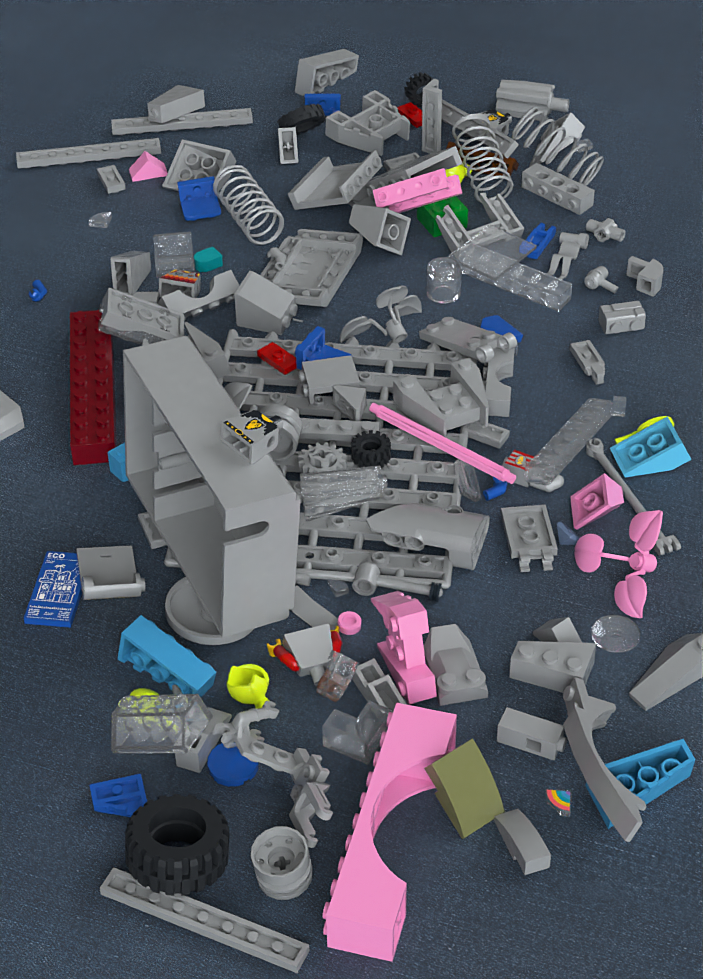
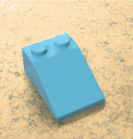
(651, 450)

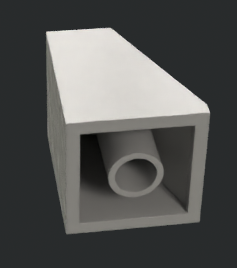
(381, 227)
(263, 305)

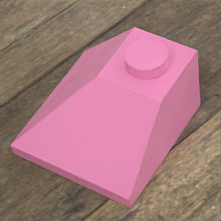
(595, 500)

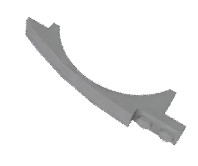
(584, 716)

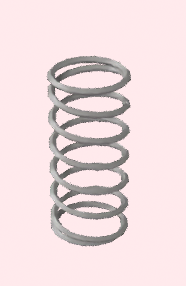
(554, 152)
(487, 178)
(236, 215)

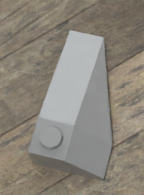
(672, 671)

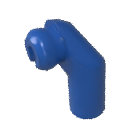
(499, 488)

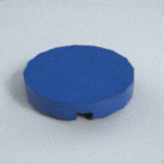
(230, 767)

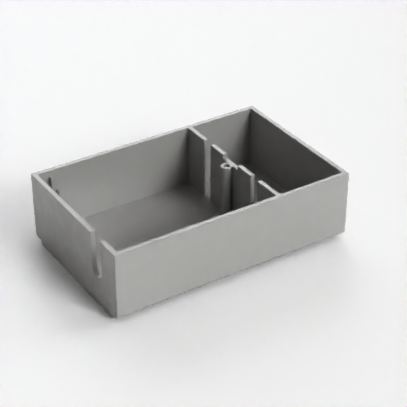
(218, 514)

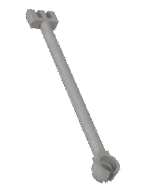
(594, 449)

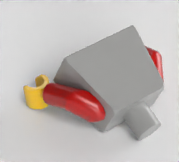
(307, 650)

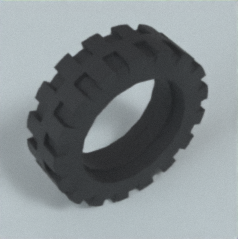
(303, 118)

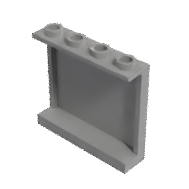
(435, 161)
(333, 184)

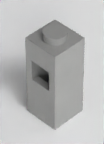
(531, 734)

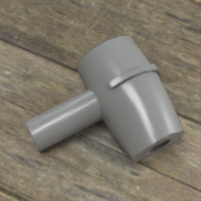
(597, 278)

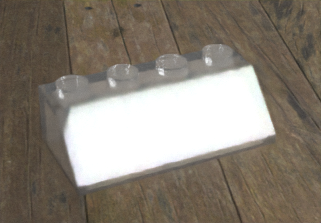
(158, 723)

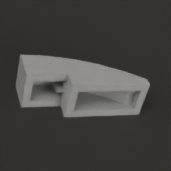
(376, 686)
(523, 841)

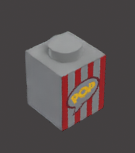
(516, 464)

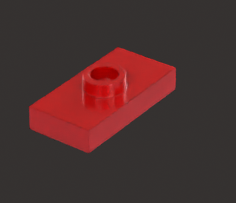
(412, 113)
(277, 358)

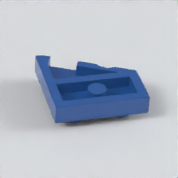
(119, 795)

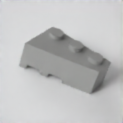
(552, 663)

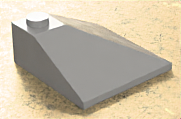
(196, 162)

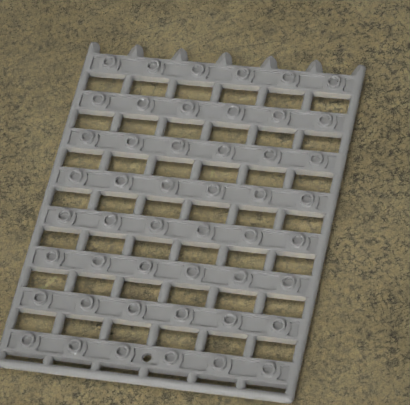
(411, 470)

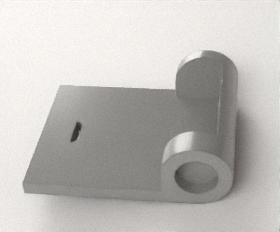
(109, 573)

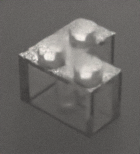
(356, 736)

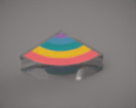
(559, 800)

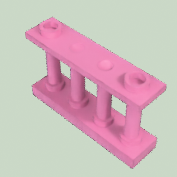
(418, 191)

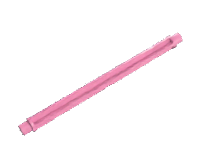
(443, 443)

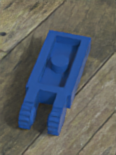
(540, 238)

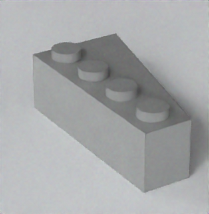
(324, 70)

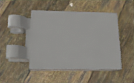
(529, 535)

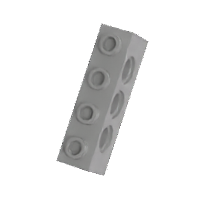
(558, 188)

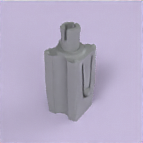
(520, 96)

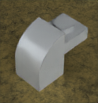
(648, 275)

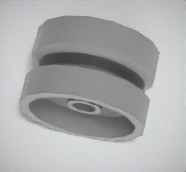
(289, 434)

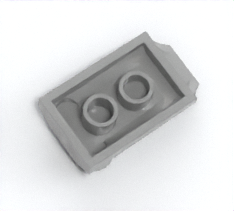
(454, 665)

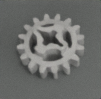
(321, 458)

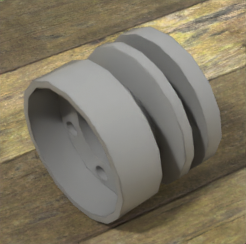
(280, 850)

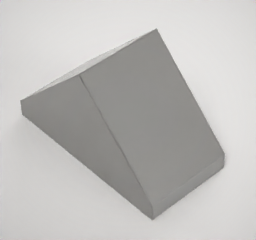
(288, 145)
(350, 401)
(557, 631)

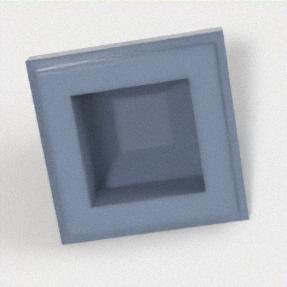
(566, 535)

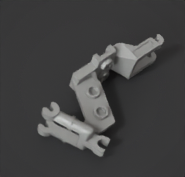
(304, 769)

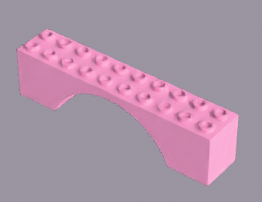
(368, 897)

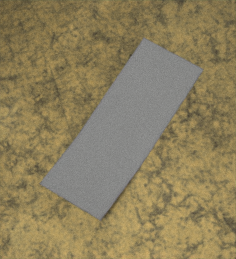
(311, 611)

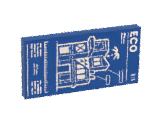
(55, 591)

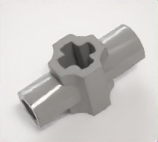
(605, 230)

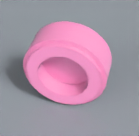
(349, 623)

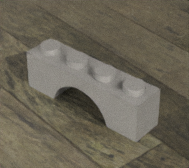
(221, 290)
(498, 394)

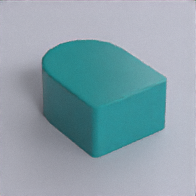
(208, 260)

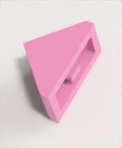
(147, 168)

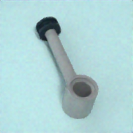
(370, 573)

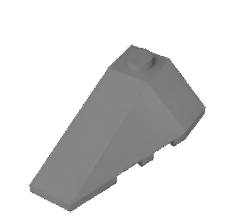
(572, 126)

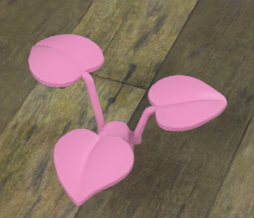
(632, 593)

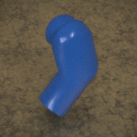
(39, 291)

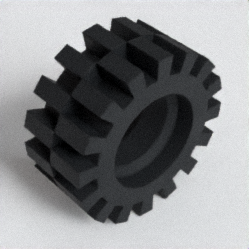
(414, 84)
(380, 444)

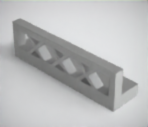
(431, 117)

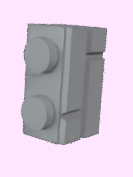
(622, 317)

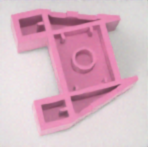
(403, 646)

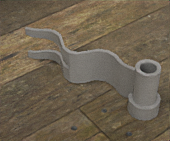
(568, 251)

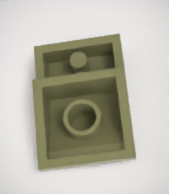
(466, 788)

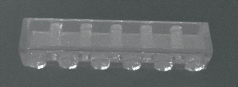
(531, 285)

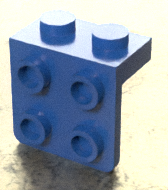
(198, 199)
(315, 349)

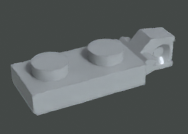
(589, 360)

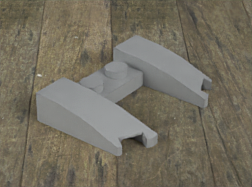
(498, 212)

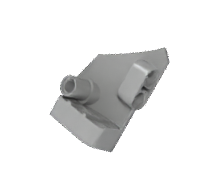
(419, 525)

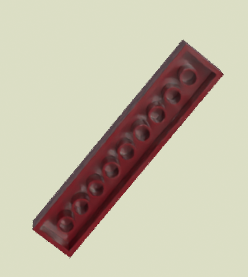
(91, 390)

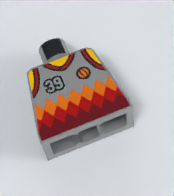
(180, 280)

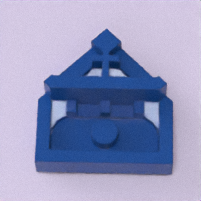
(500, 326)

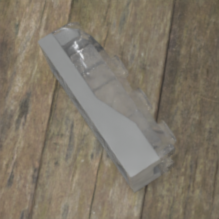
(138, 319)

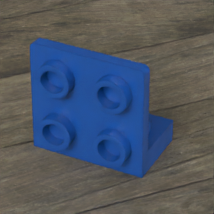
(329, 102)

